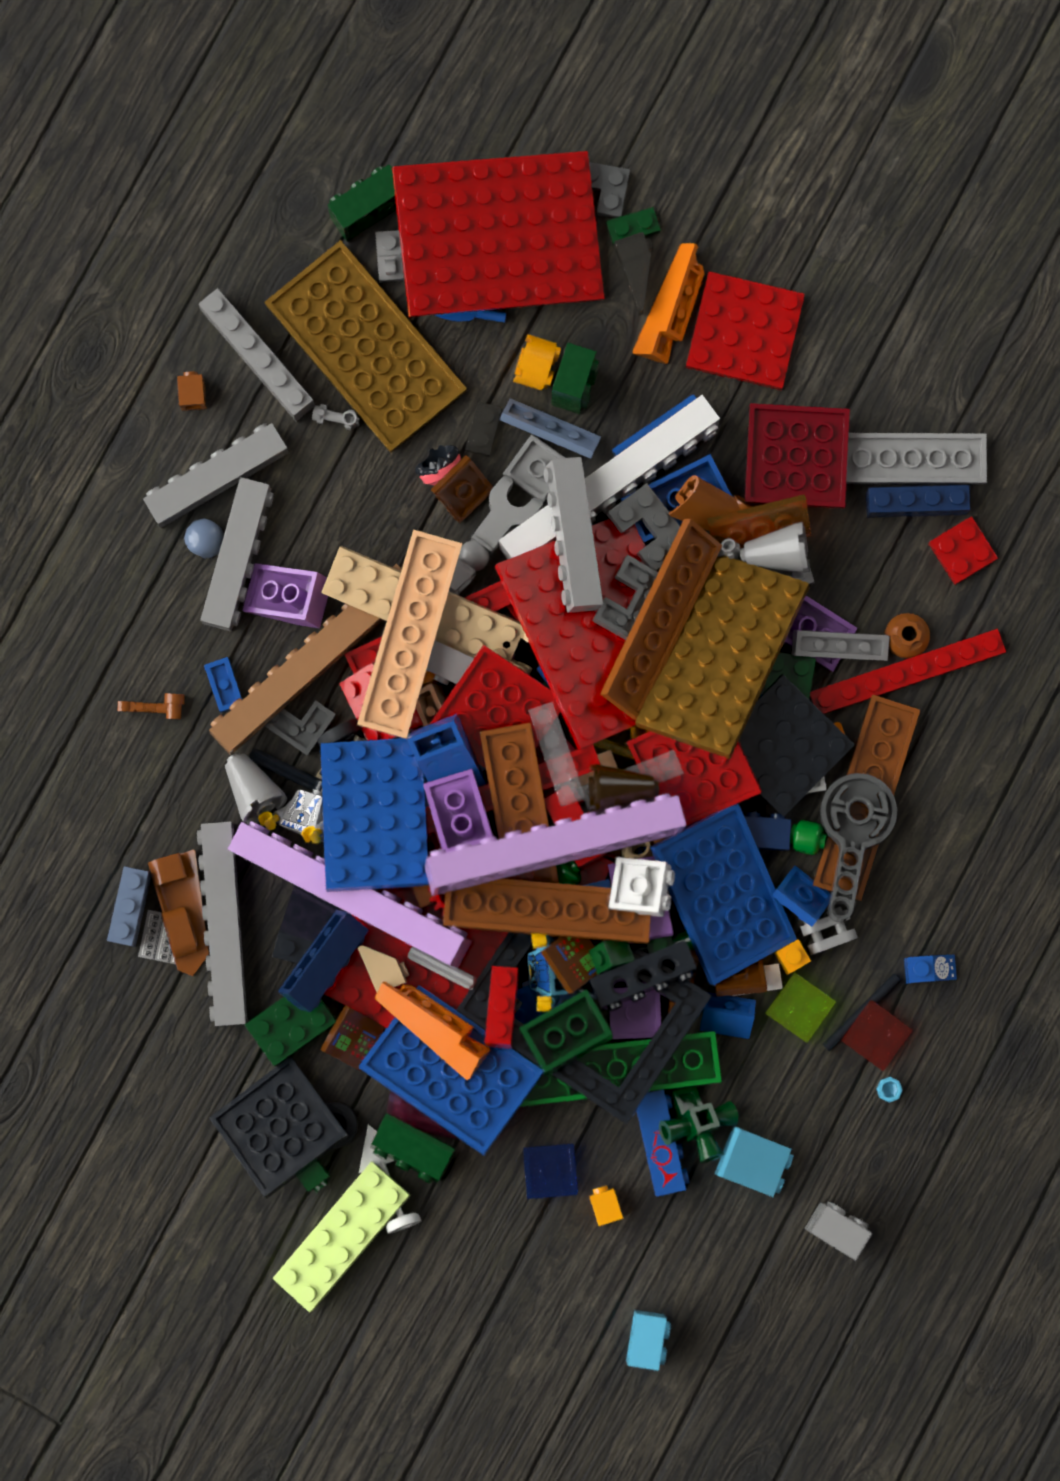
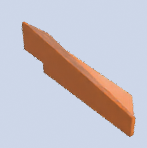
(672, 306)
(435, 1027)

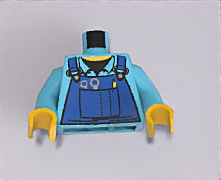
(542, 976)

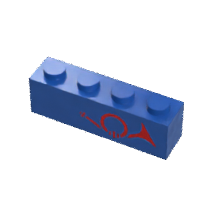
(661, 1158)

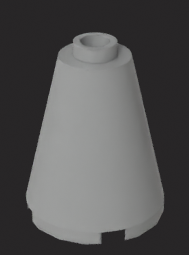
(779, 550)
(252, 788)

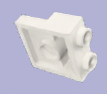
(641, 886)

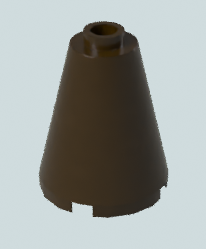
(619, 788)

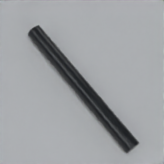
(877, 996)

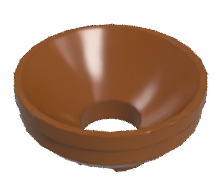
(902, 647)

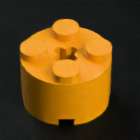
(536, 362)

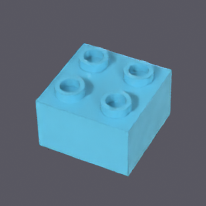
(646, 1340)

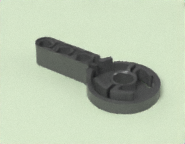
(854, 834)

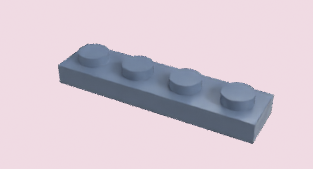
(550, 428)

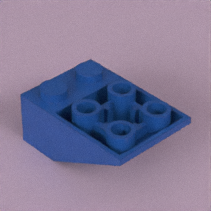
(444, 750)

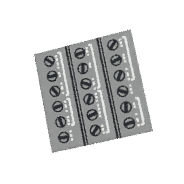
(155, 940)

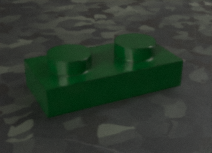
(634, 223)

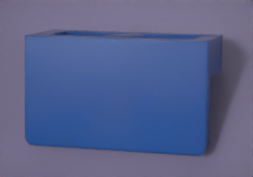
(728, 1016)

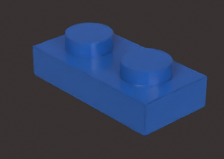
(223, 683)

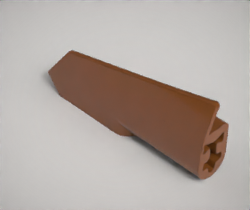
(703, 500)
(181, 905)

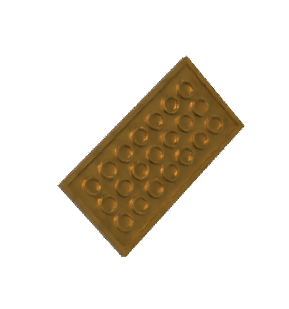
(365, 346)
(723, 656)

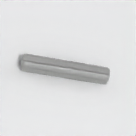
(443, 969)

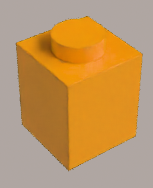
(792, 956)
(605, 1205)

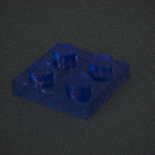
(550, 1171)

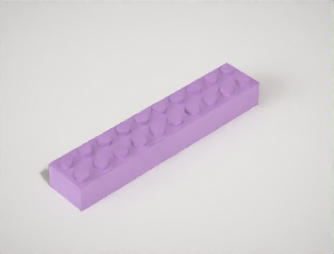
(554, 845)
(376, 908)

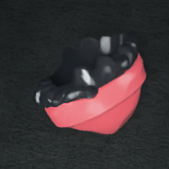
(438, 464)

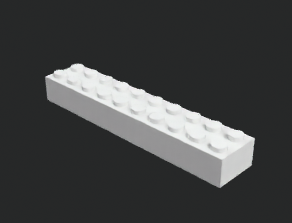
(624, 472)

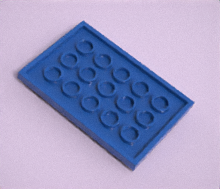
(373, 815)
(724, 894)
(470, 1108)

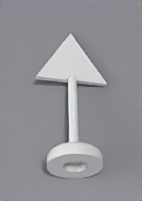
(403, 1221)

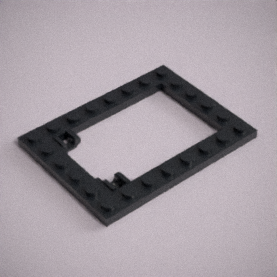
(617, 1101)

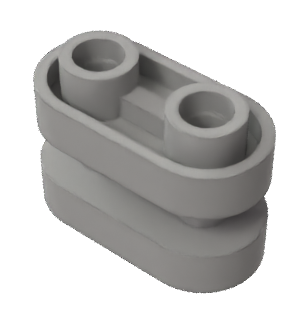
(823, 944)

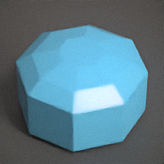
(889, 1089)

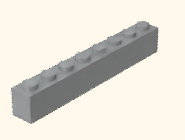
(223, 925)

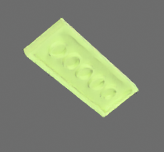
(341, 1236)

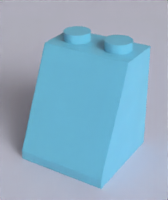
(754, 1162)

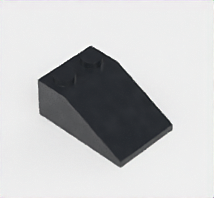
(301, 924)

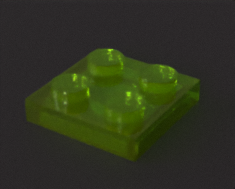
(800, 1007)

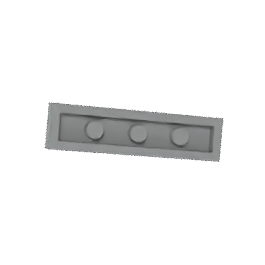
(840, 645)

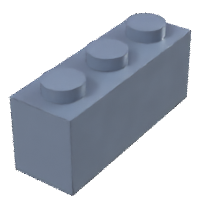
(129, 906)

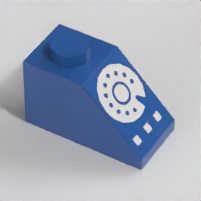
(930, 968)

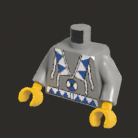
(300, 815)

